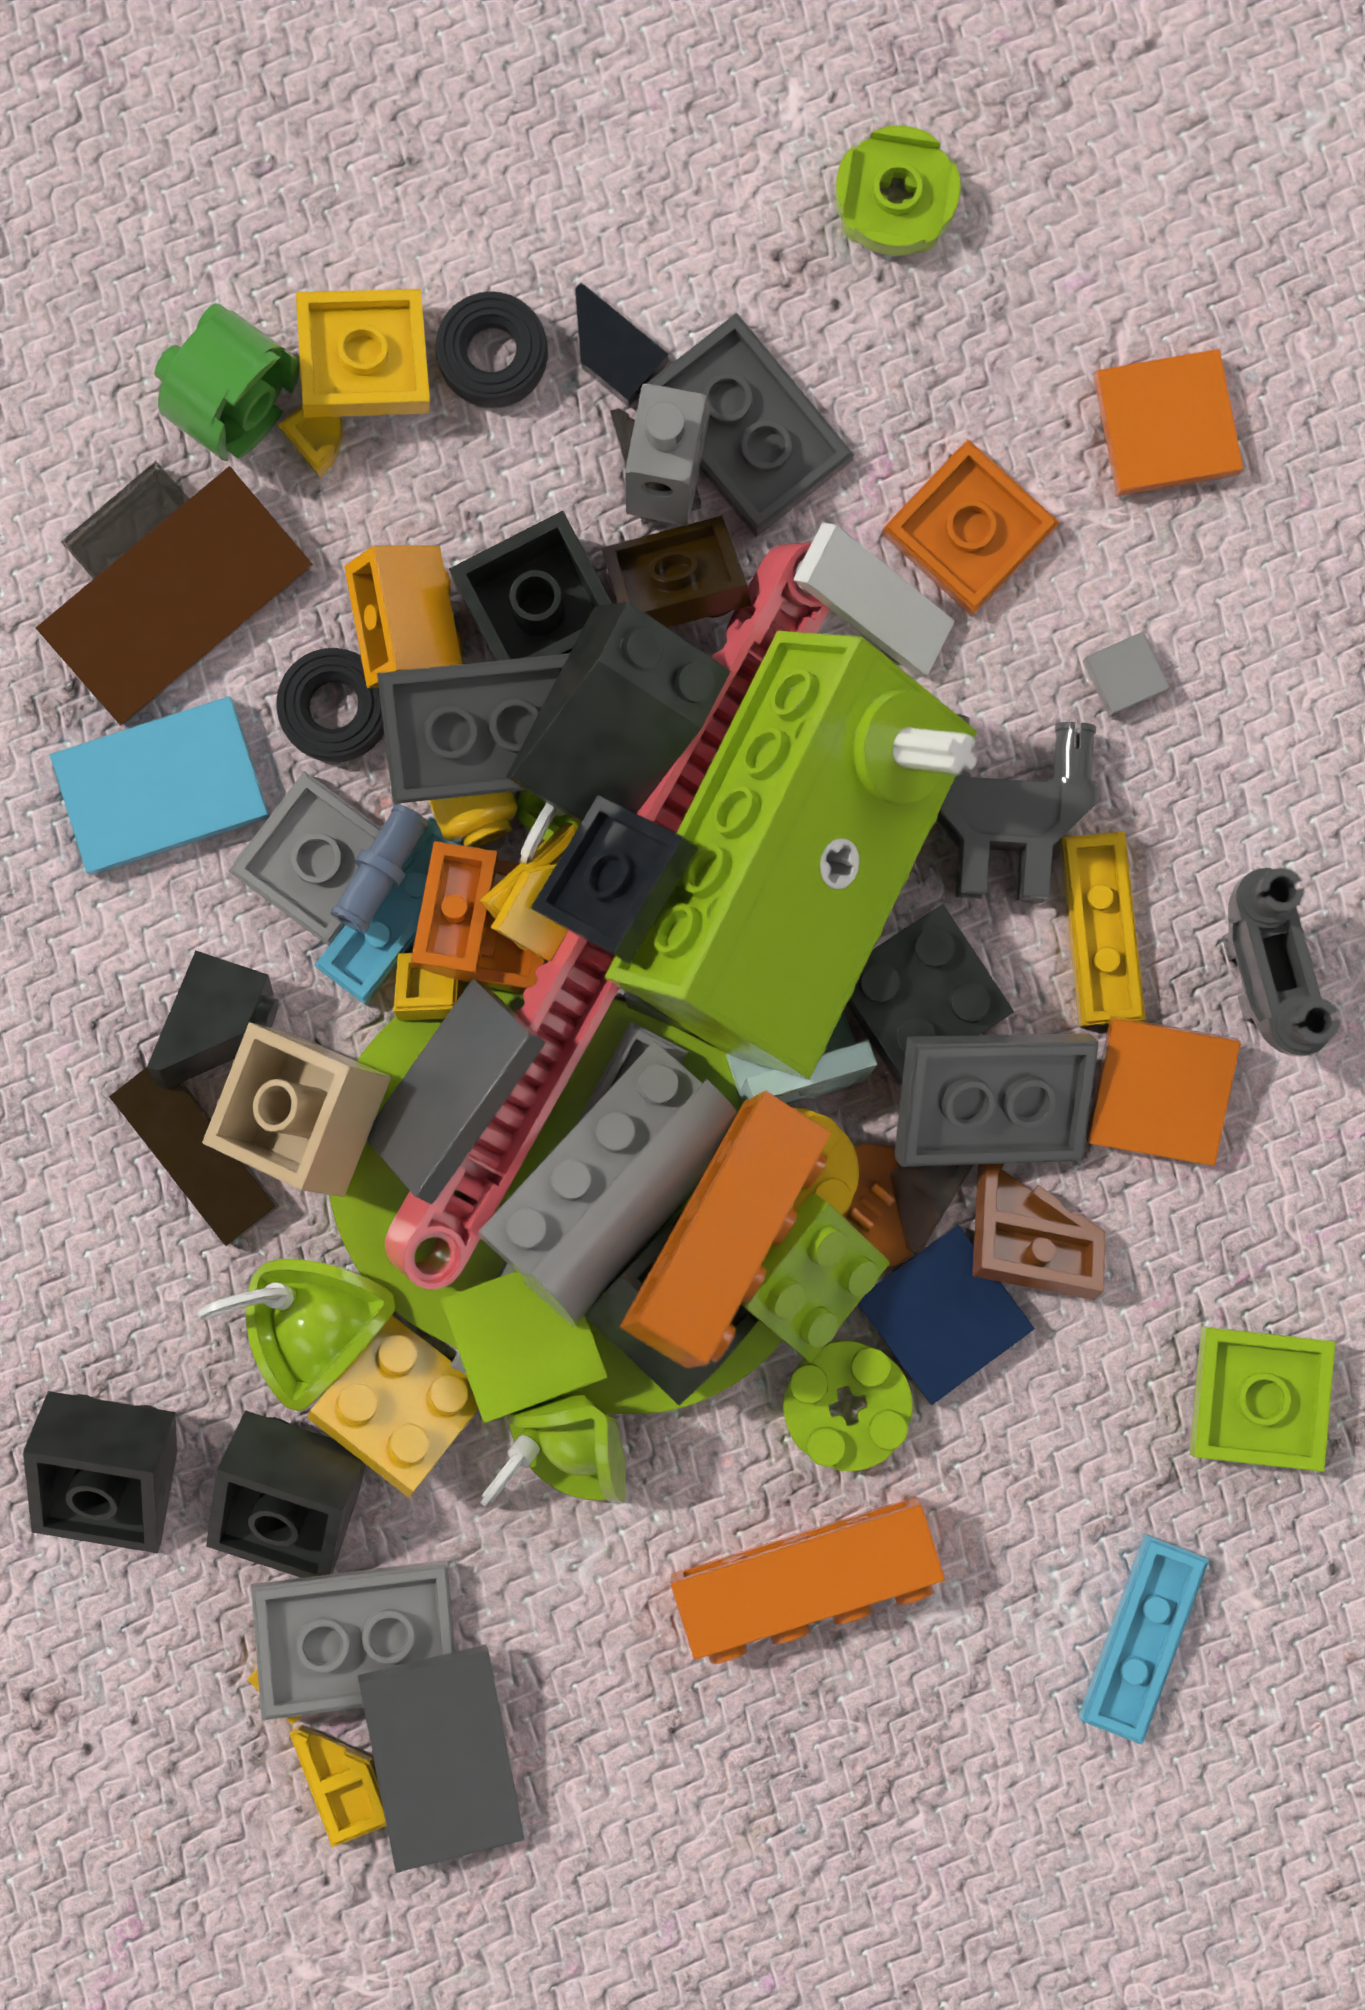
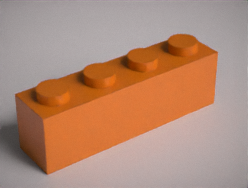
(727, 1231)
(807, 1579)

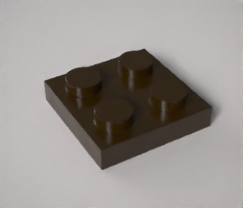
(679, 573)

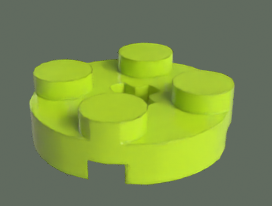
(889, 226)
(880, 1424)

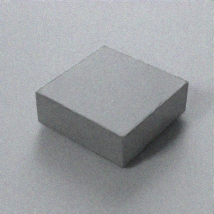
(1126, 674)

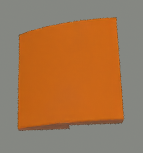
(456, 929)

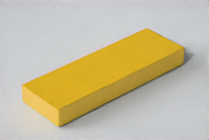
(1101, 928)

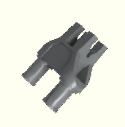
(1020, 816)
(1276, 963)

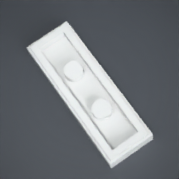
(873, 599)

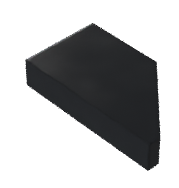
(614, 348)

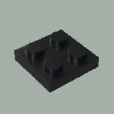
(614, 878)

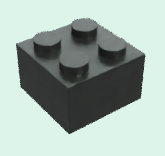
(531, 591)
(924, 986)

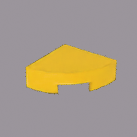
(314, 438)

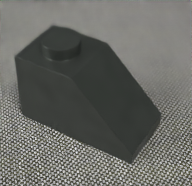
(210, 1018)

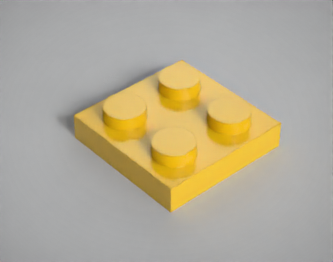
(362, 353)
(397, 1406)

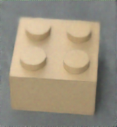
(296, 1110)

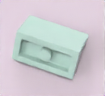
(840, 1066)

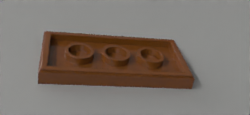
(174, 596)

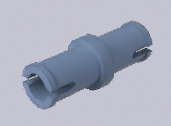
(380, 868)

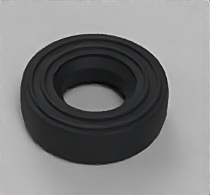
(483, 312)
(294, 706)

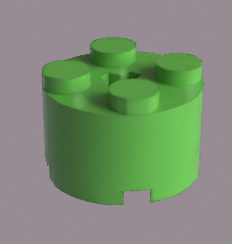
(225, 383)

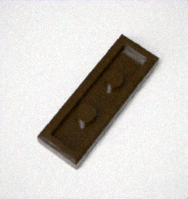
(174, 1129)

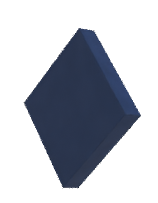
(943, 1318)

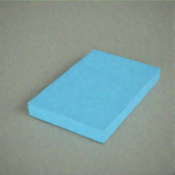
(160, 786)

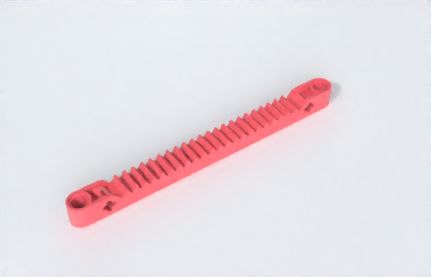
(572, 987)

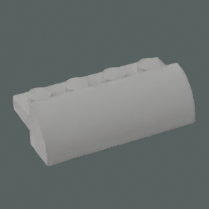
(611, 1183)

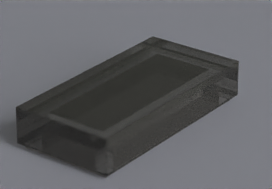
(125, 519)

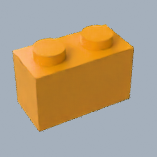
(402, 609)

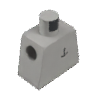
(666, 450)

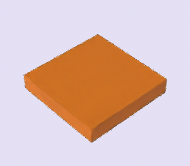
(1168, 422)
(970, 528)
(1163, 1090)

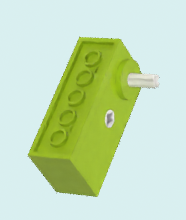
(798, 849)

